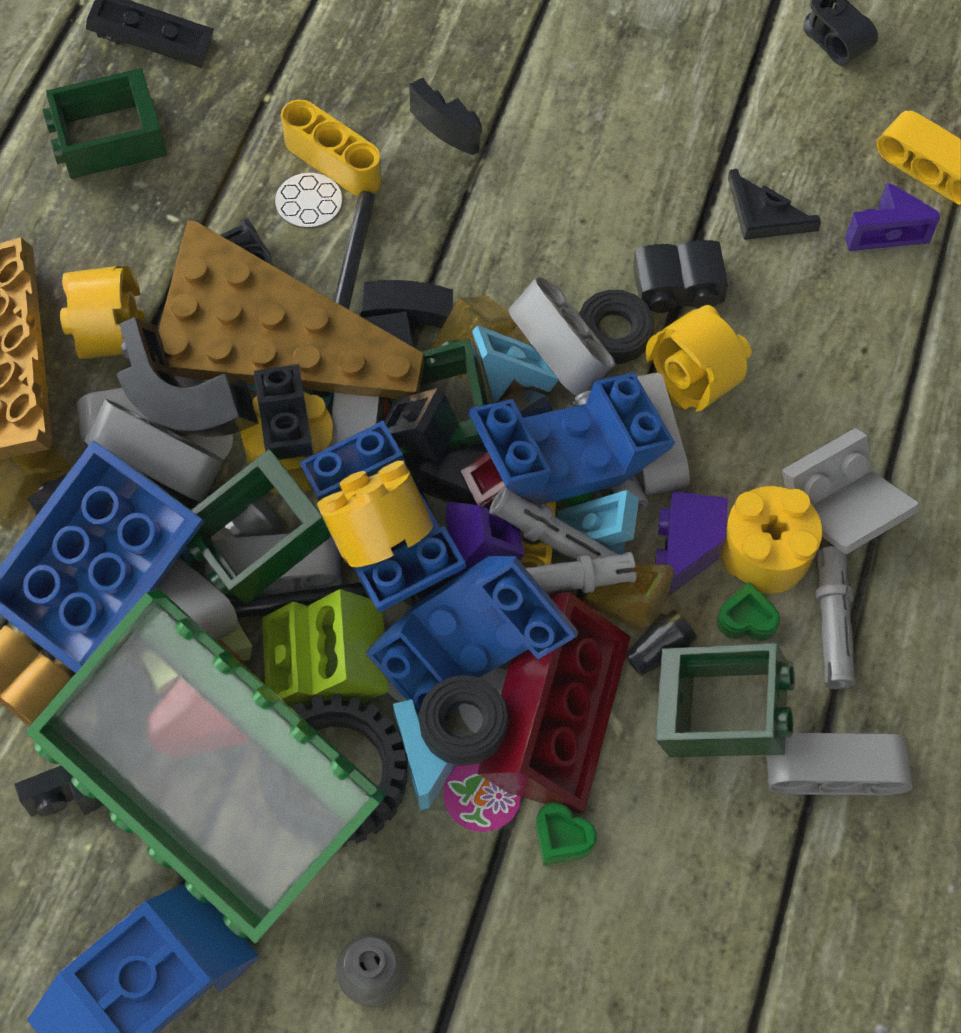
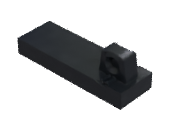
(150, 30)

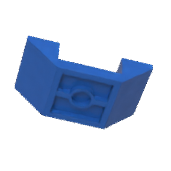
(576, 446)
(410, 568)
(470, 628)
(145, 969)

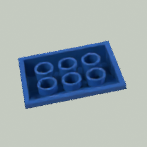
(92, 555)

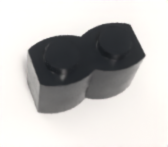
(680, 275)

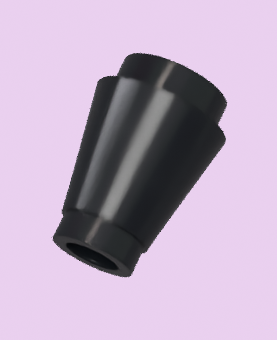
(664, 633)

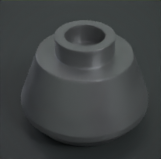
(256, 520)
(378, 982)

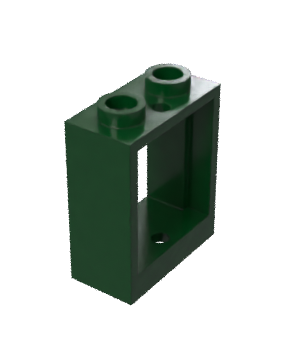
(97, 98)
(447, 361)
(233, 500)
(677, 673)

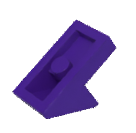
(898, 222)

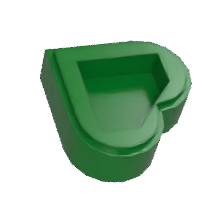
(748, 615)
(562, 835)

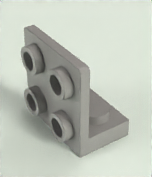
(847, 493)

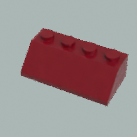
(559, 711)

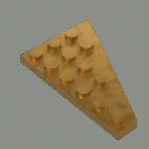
(245, 316)
(23, 384)

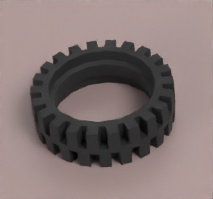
(382, 735)

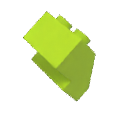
(323, 649)

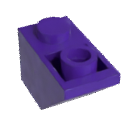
(481, 534)
(693, 534)

